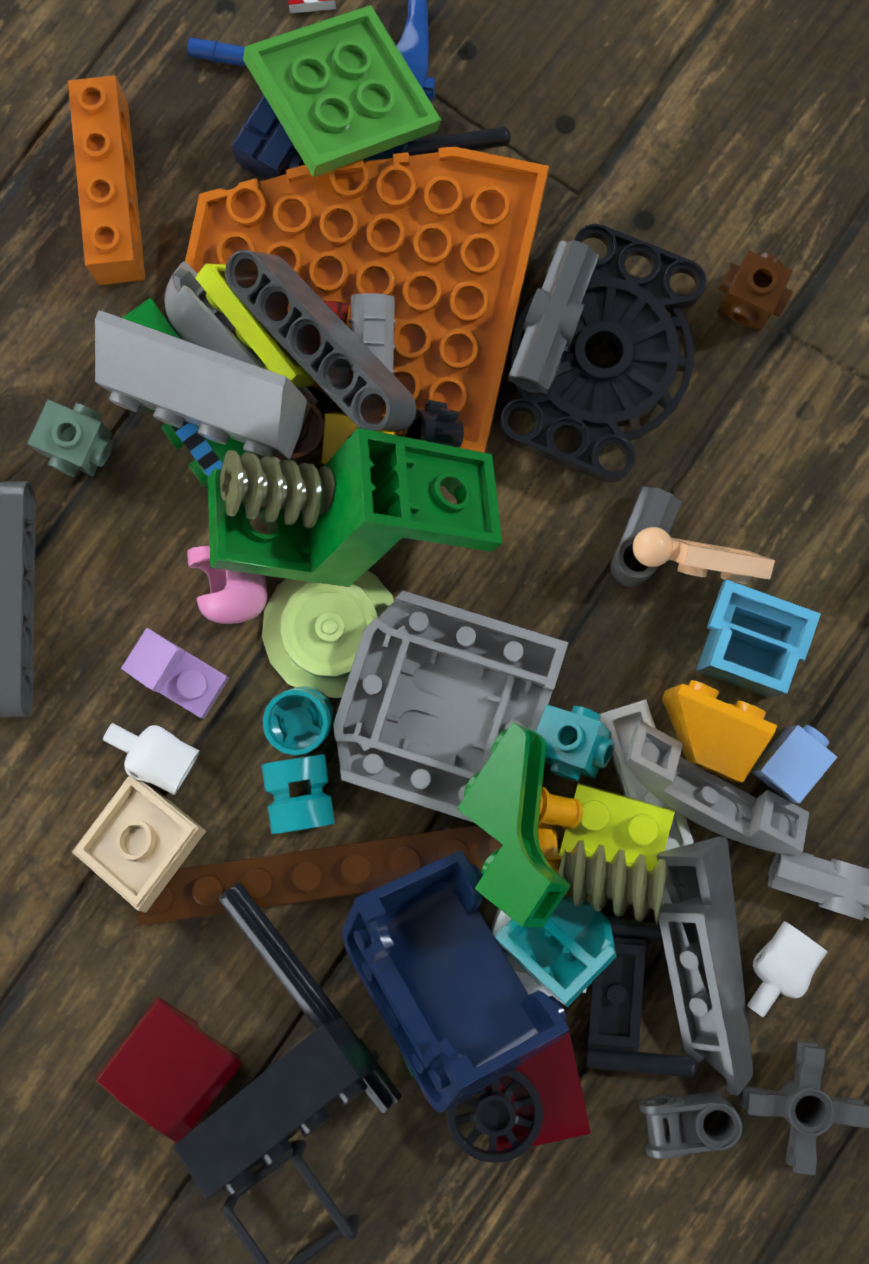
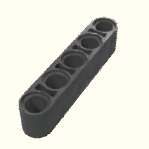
(339, 348)
(17, 597)

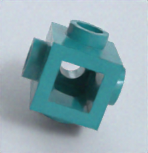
(575, 741)

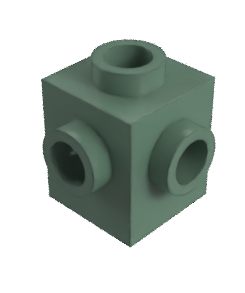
(72, 438)

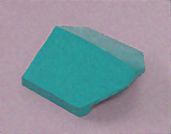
(565, 952)

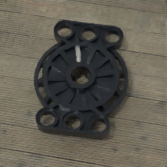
(646, 348)

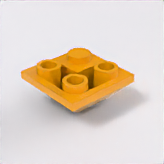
(716, 733)

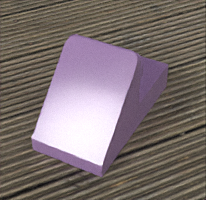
(175, 673)

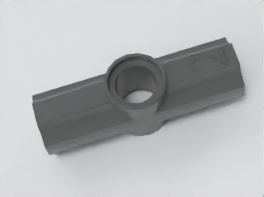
(553, 317)

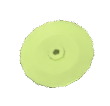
(317, 629)

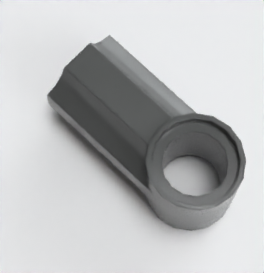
(652, 509)

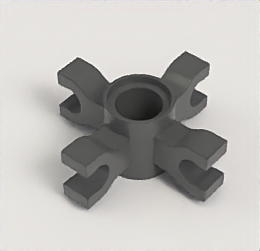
(804, 1130)

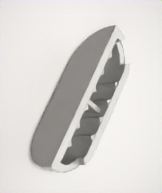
(202, 324)

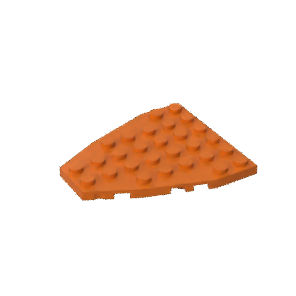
(430, 229)

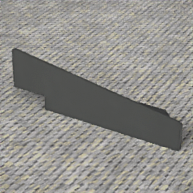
(706, 959)

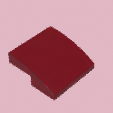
(168, 1070)
(561, 1095)

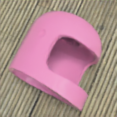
(232, 595)

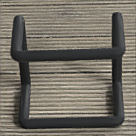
(347, 1226)

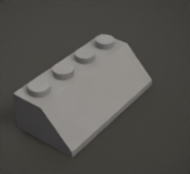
(198, 387)

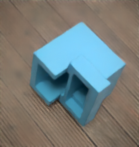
(756, 640)

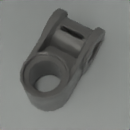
(685, 1124)

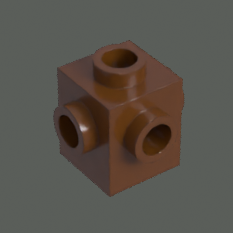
(755, 290)

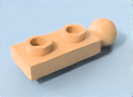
(655, 547)

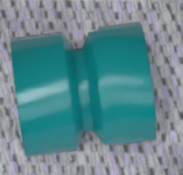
(298, 720)
(299, 812)

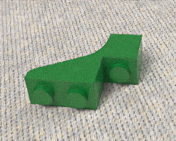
(506, 805)

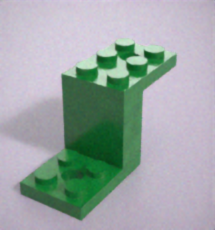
(381, 494)

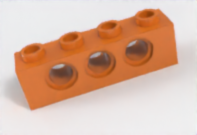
(106, 180)

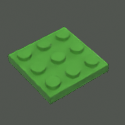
(341, 90)

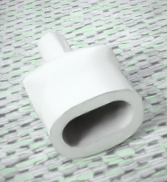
(154, 756)
(785, 967)

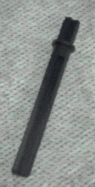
(298, 981)

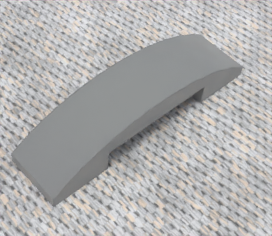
(711, 802)

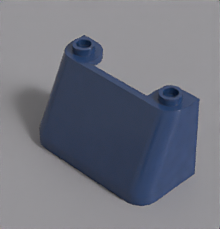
(446, 982)

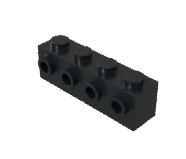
(276, 1107)

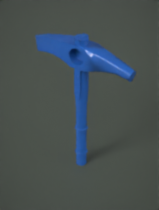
(412, 46)

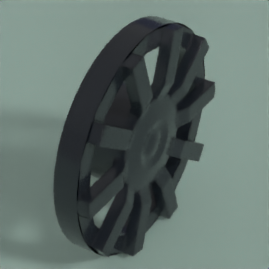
(495, 1117)

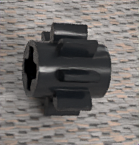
(436, 425)

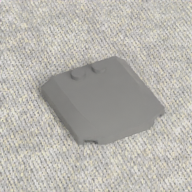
(435, 695)

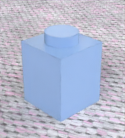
(794, 762)

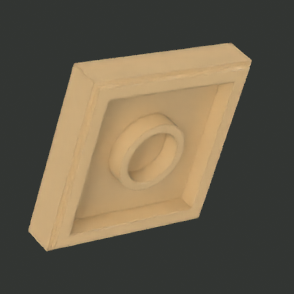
(138, 842)

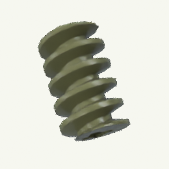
(275, 487)
(613, 881)

